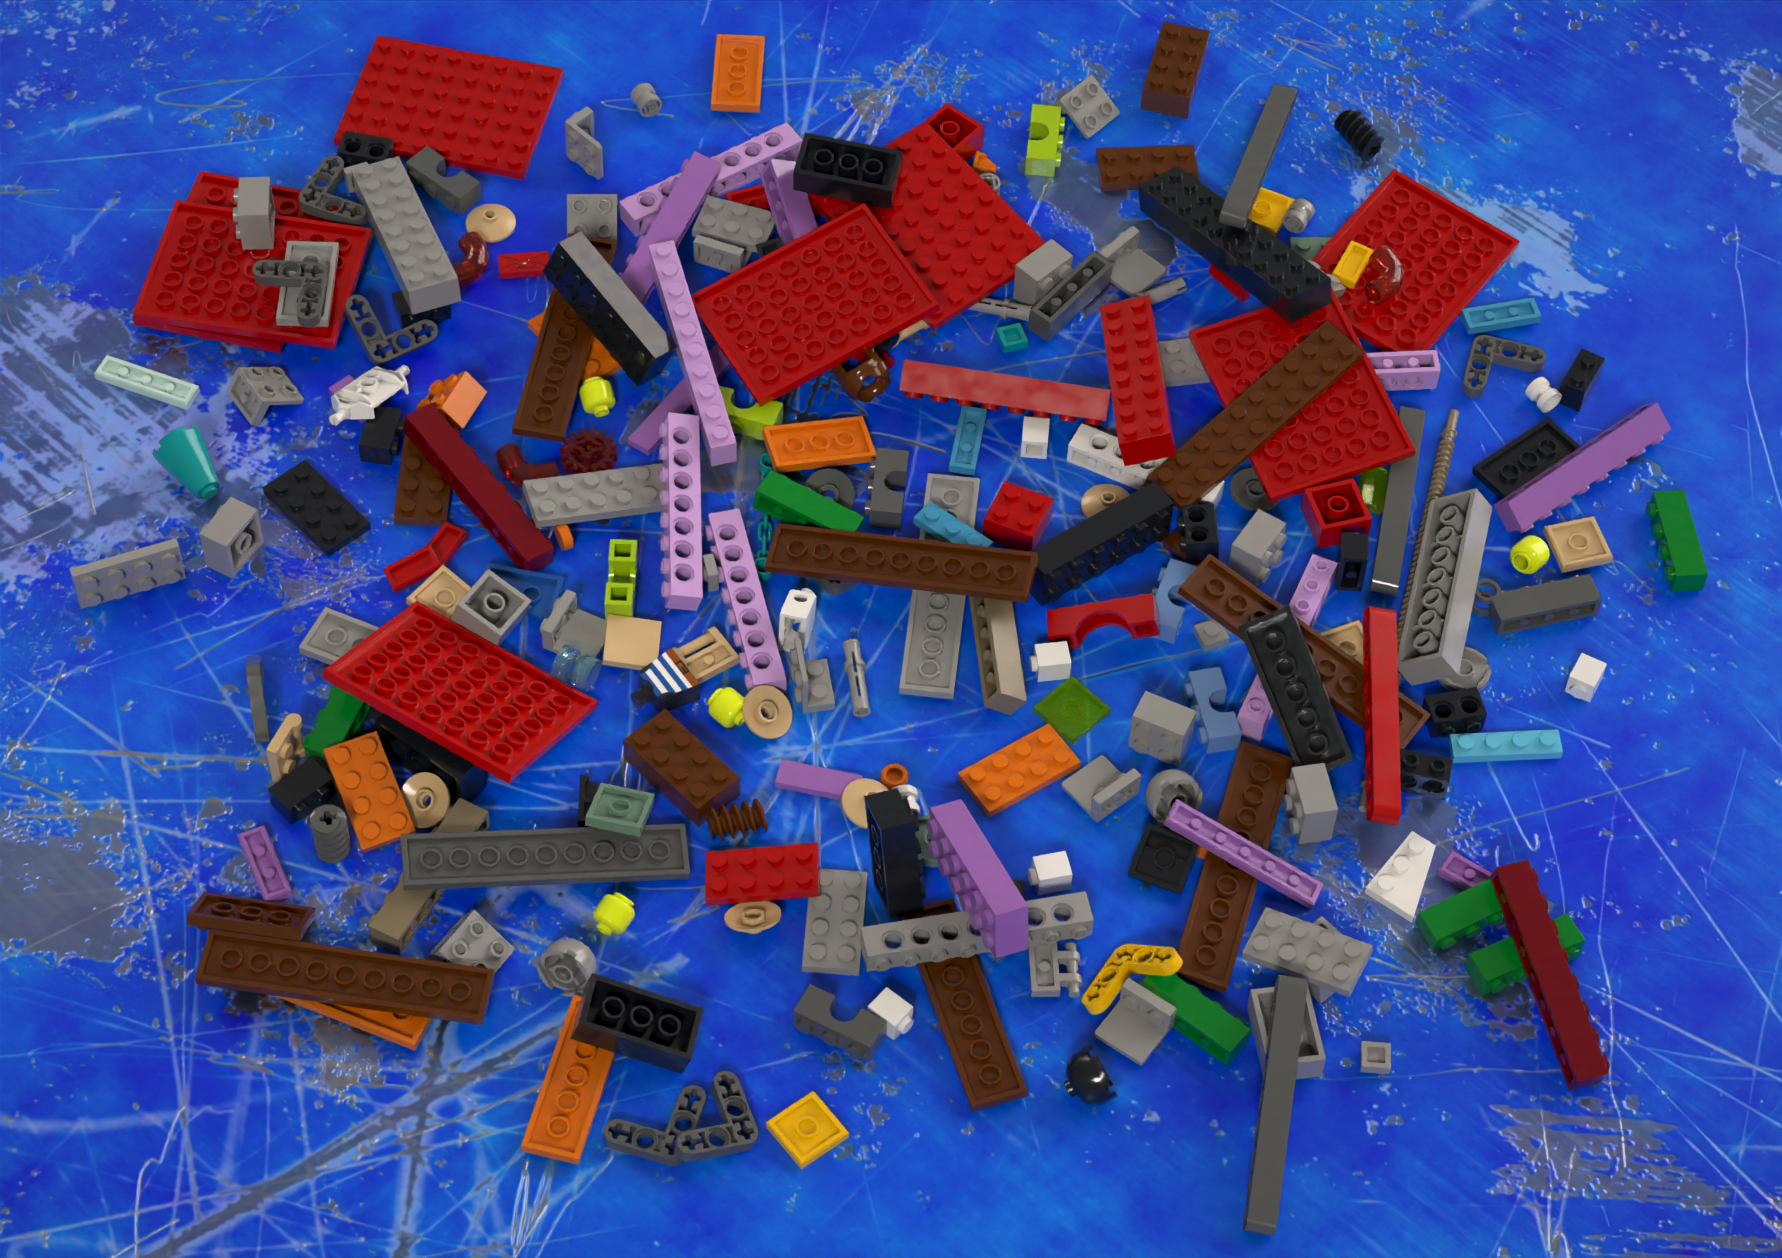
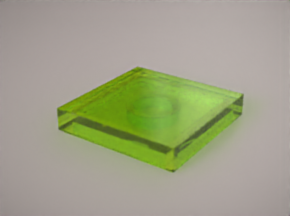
(1072, 710)

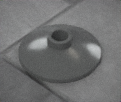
(834, 480)
(1244, 486)

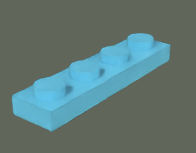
(1505, 746)

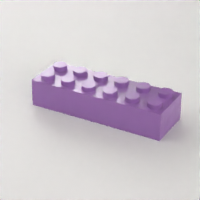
(978, 878)

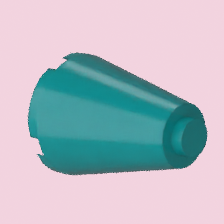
(188, 460)

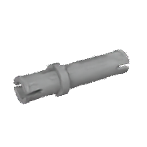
(1163, 291)
(1003, 308)
(852, 652)

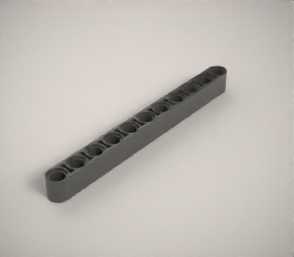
(1258, 157)

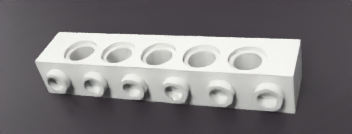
(1102, 455)

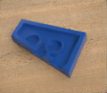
(538, 587)

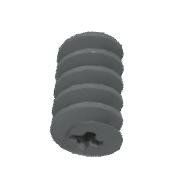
(330, 833)

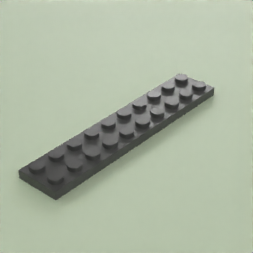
(542, 857)

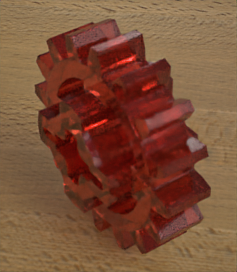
(588, 452)

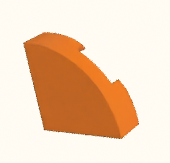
(983, 164)

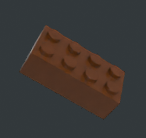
(1175, 70)
(681, 767)

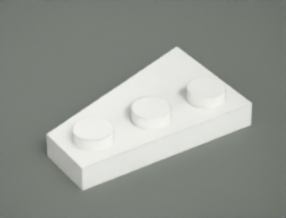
(1403, 876)

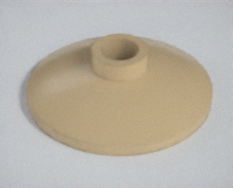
(492, 222)
(1095, 498)
(774, 706)
(415, 795)
(854, 802)
(752, 916)

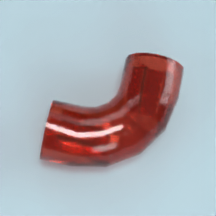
(475, 259)
(1390, 276)
(518, 470)

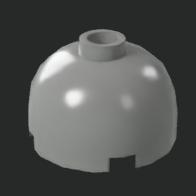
(1166, 788)
(567, 966)

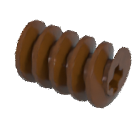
(736, 819)

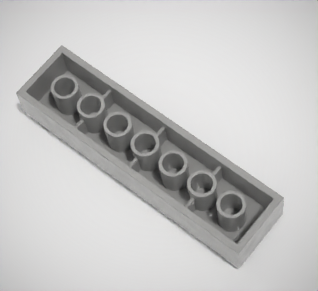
(406, 235)
(1444, 587)

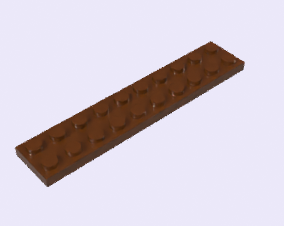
(557, 365)
(1256, 416)
(902, 562)
(1236, 601)
(1223, 890)
(345, 977)

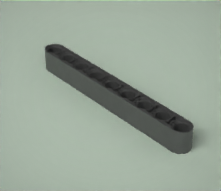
(1397, 509)
(1275, 1105)

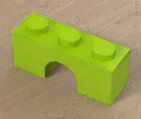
(1042, 153)
(753, 419)
(622, 578)

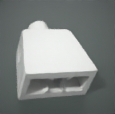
(798, 608)

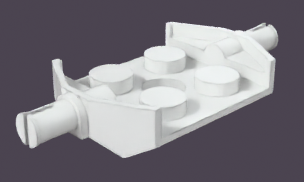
(367, 392)

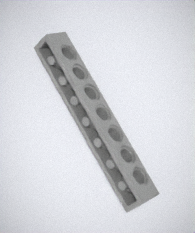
(932, 930)

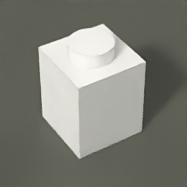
(1035, 437)
(1051, 661)
(1585, 677)
(1050, 873)
(894, 1010)

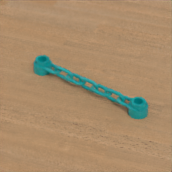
(764, 463)

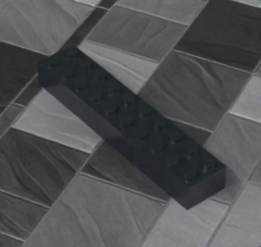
(1245, 255)

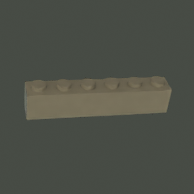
(998, 654)
(406, 910)

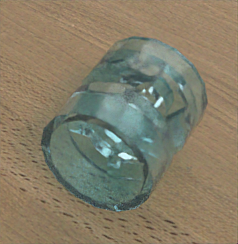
(573, 667)

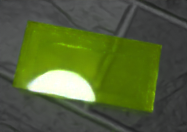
(1373, 489)

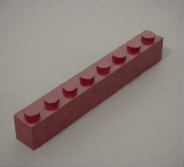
(478, 489)
(1549, 975)

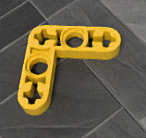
(1121, 966)

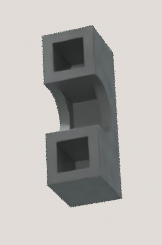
(456, 192)
(889, 471)
(858, 1036)

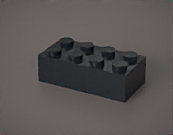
(847, 170)
(423, 755)
(894, 852)
(637, 1023)

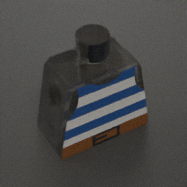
(666, 684)

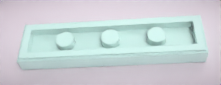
(147, 382)

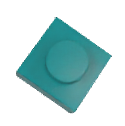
(1011, 337)

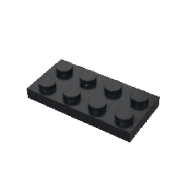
(1524, 458)
(316, 508)

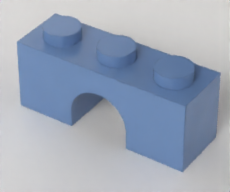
(1170, 614)
(1215, 729)

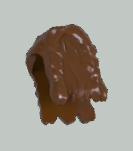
(853, 379)

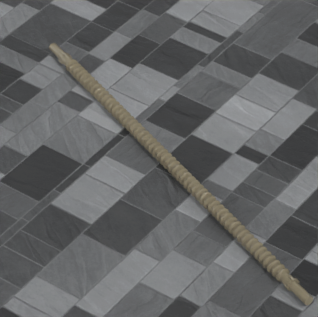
(1435, 490)

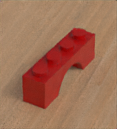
(1135, 614)

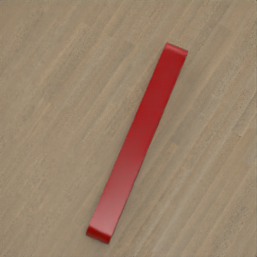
(1381, 716)

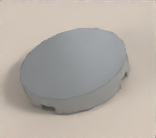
(1473, 672)

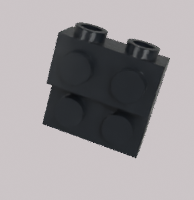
(1164, 858)

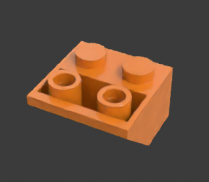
(455, 397)

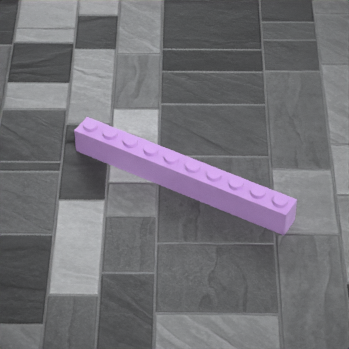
(692, 353)

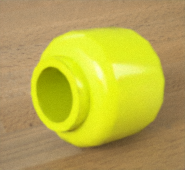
(597, 396)
(1529, 554)
(726, 707)
(614, 914)

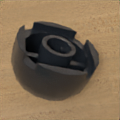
(1088, 1078)

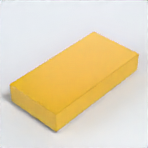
(1352, 264)

